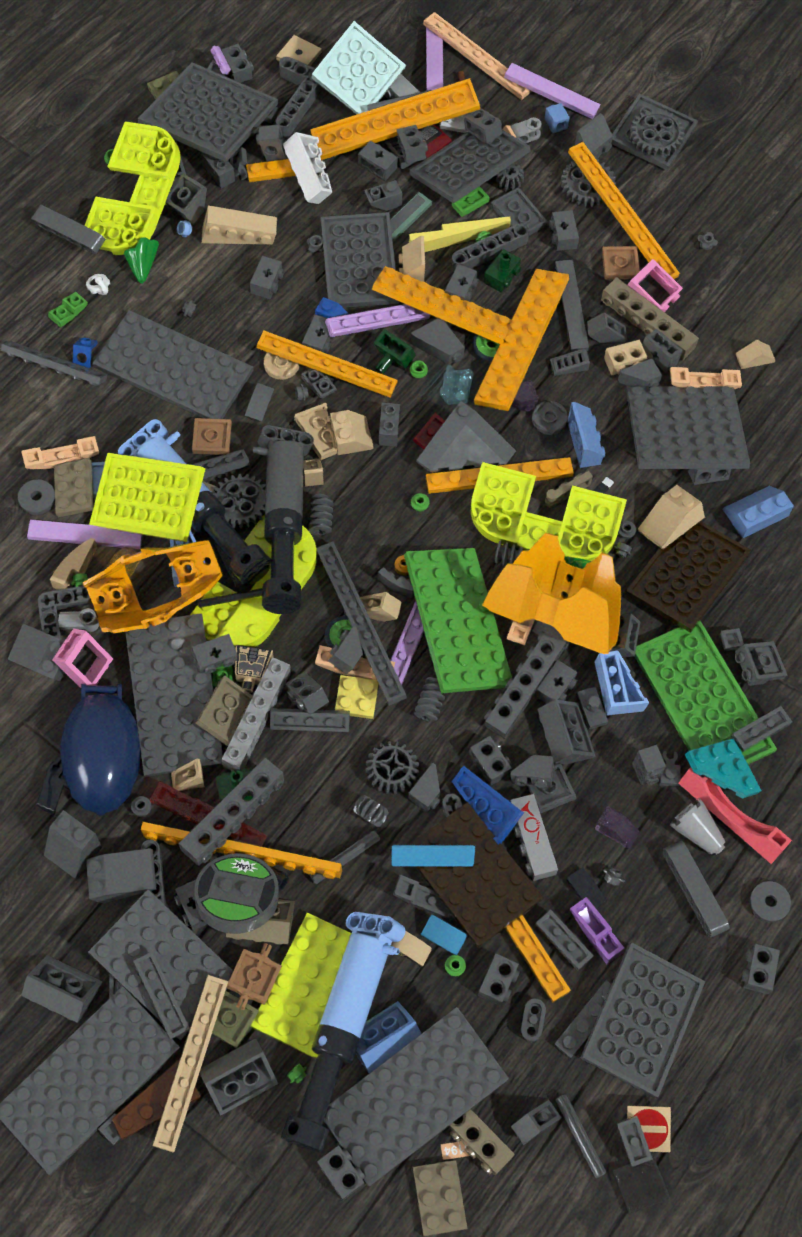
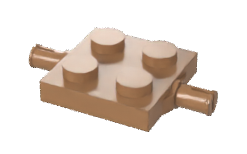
(254, 976)

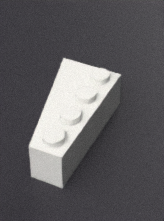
(308, 167)

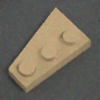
(317, 423)

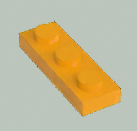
(269, 170)

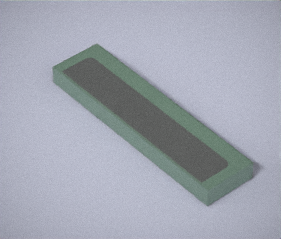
(409, 214)

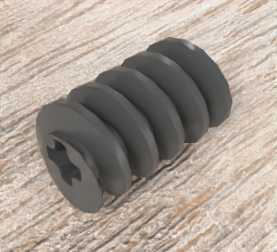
(320, 515)
(507, 554)
(429, 700)

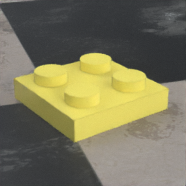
(357, 696)

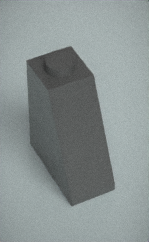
(438, 341)

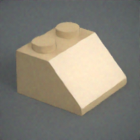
(413, 259)
(350, 432)

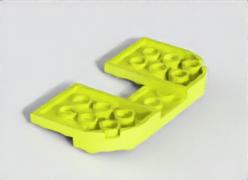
(154, 157)
(501, 514)
(247, 619)

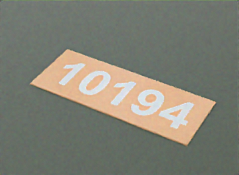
(453, 1150)

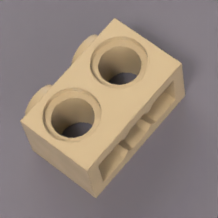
(624, 354)

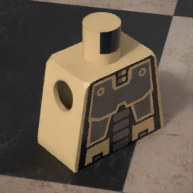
(251, 665)

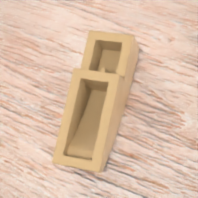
(73, 564)

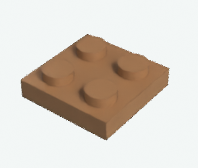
(620, 262)
(211, 436)

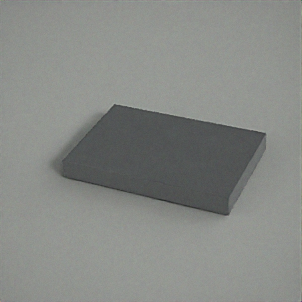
(520, 210)

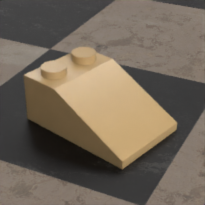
(672, 517)

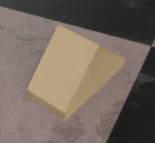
(755, 354)
(313, 472)
(188, 776)

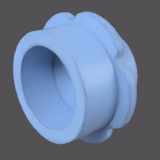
(184, 228)

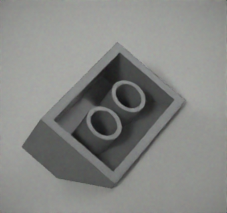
(566, 732)
(61, 988)
(238, 1076)

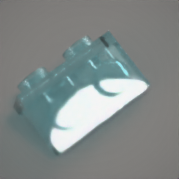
(456, 385)

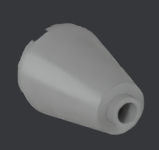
(699, 827)

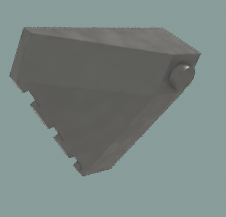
(465, 441)

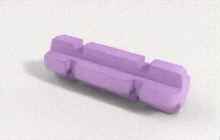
(220, 60)

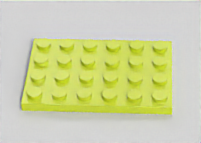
(147, 496)
(303, 985)

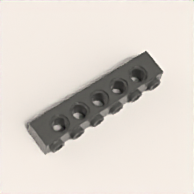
(503, 725)
(263, 772)

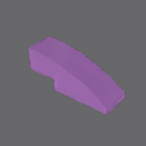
(597, 930)

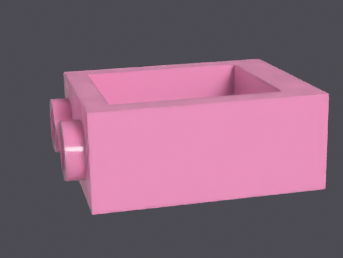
(662, 278)
(66, 656)

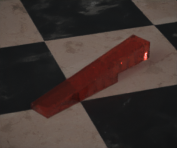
(196, 810)

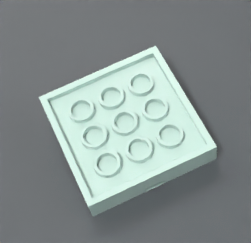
(358, 69)

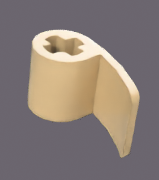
(413, 948)

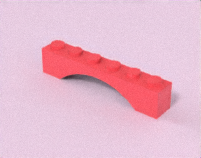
(763, 838)

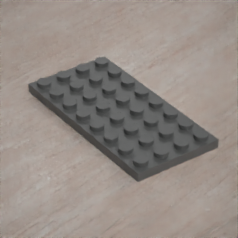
(173, 367)
(171, 695)
(86, 1080)
(414, 1096)

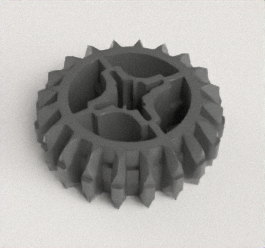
(399, 769)

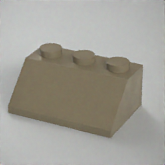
(276, 929)

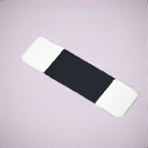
(604, 486)

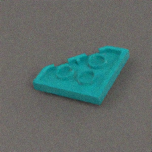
(725, 766)

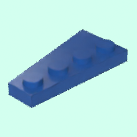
(490, 805)

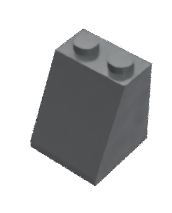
(70, 844)

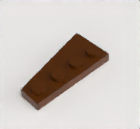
(147, 1106)

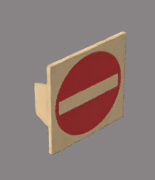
(654, 1124)

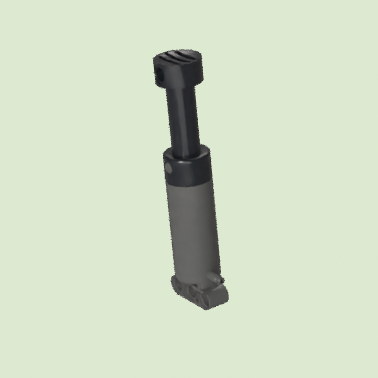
(283, 512)

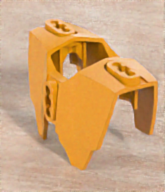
(535, 590)
(124, 611)

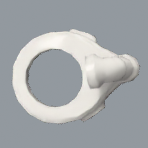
(102, 287)

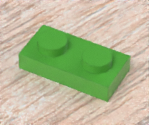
(471, 201)

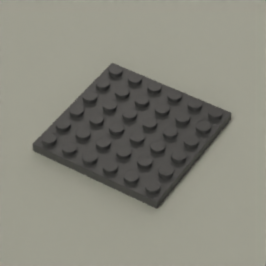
(209, 111)
(687, 428)

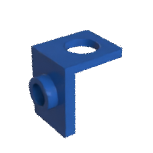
(84, 346)

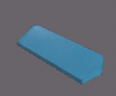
(432, 855)

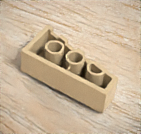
(237, 227)

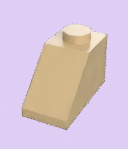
(381, 606)

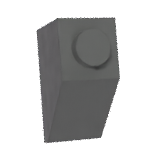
(606, 329)
(641, 374)
(426, 790)
(535, 1122)

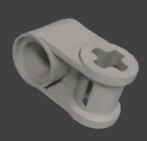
(526, 132)

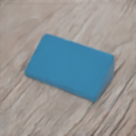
(444, 935)

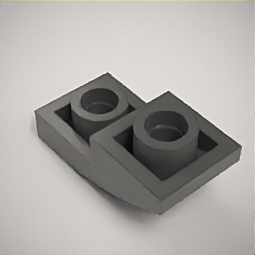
(318, 383)
(259, 402)
(400, 586)

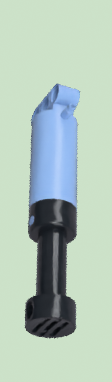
(247, 562)
(343, 1021)

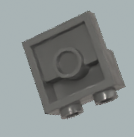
(760, 662)

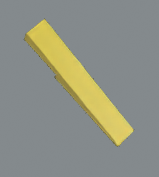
(460, 232)

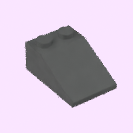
(36, 650)
(120, 875)

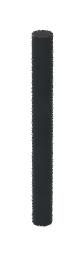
(230, 598)

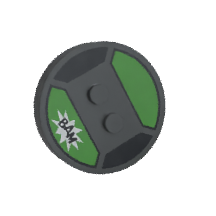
(236, 893)

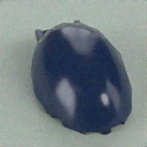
(100, 750)

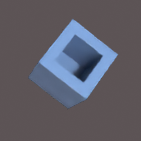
(557, 118)

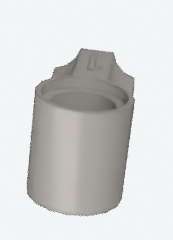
(77, 620)

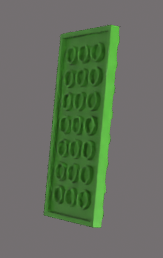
(456, 625)
(698, 689)

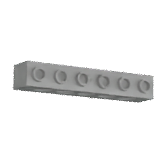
(256, 715)

